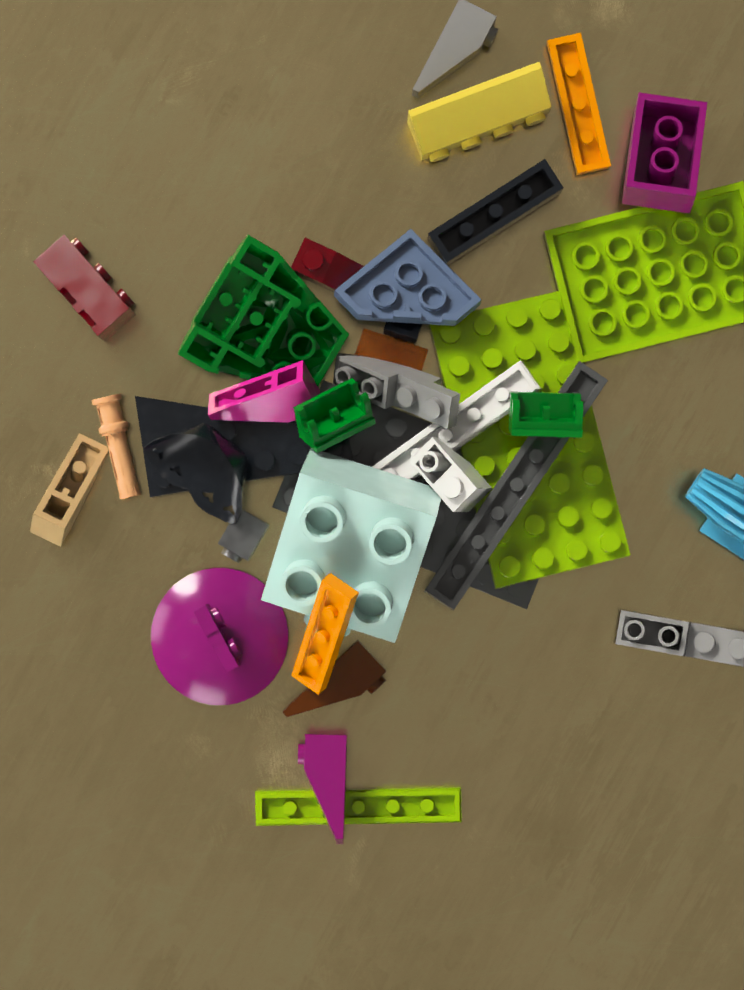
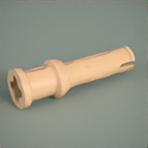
(114, 429)

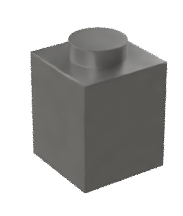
(243, 538)

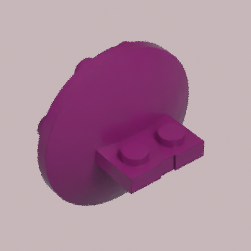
(219, 637)

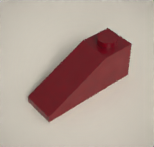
(323, 265)

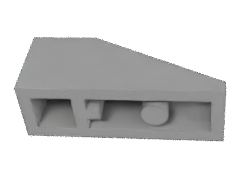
(459, 42)

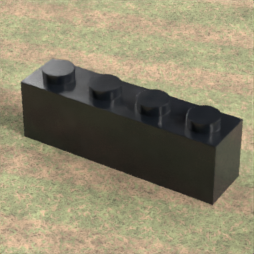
(495, 212)

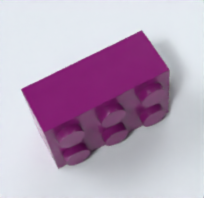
(664, 153)

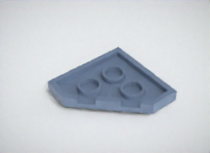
(408, 287)

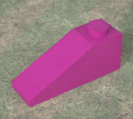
(265, 397)

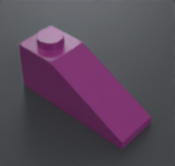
(325, 770)

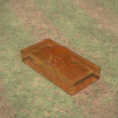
(390, 349)

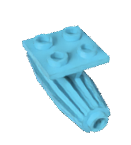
(723, 506)

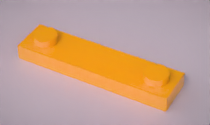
(578, 103)
(324, 633)

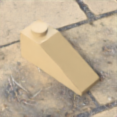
(68, 490)

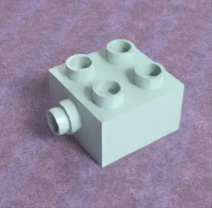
(361, 529)

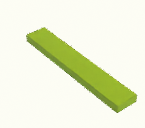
(362, 806)

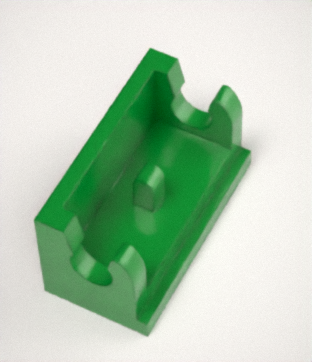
(546, 414)
(333, 416)

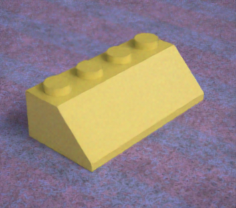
(480, 112)

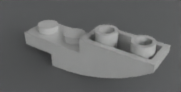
(400, 386)
(681, 638)

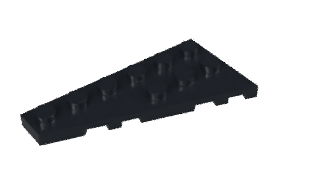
(270, 446)

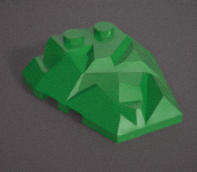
(261, 319)

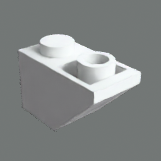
(450, 476)

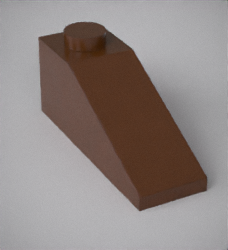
(351, 677)

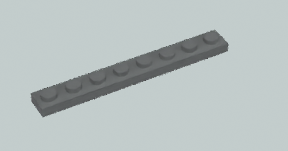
(507, 499)

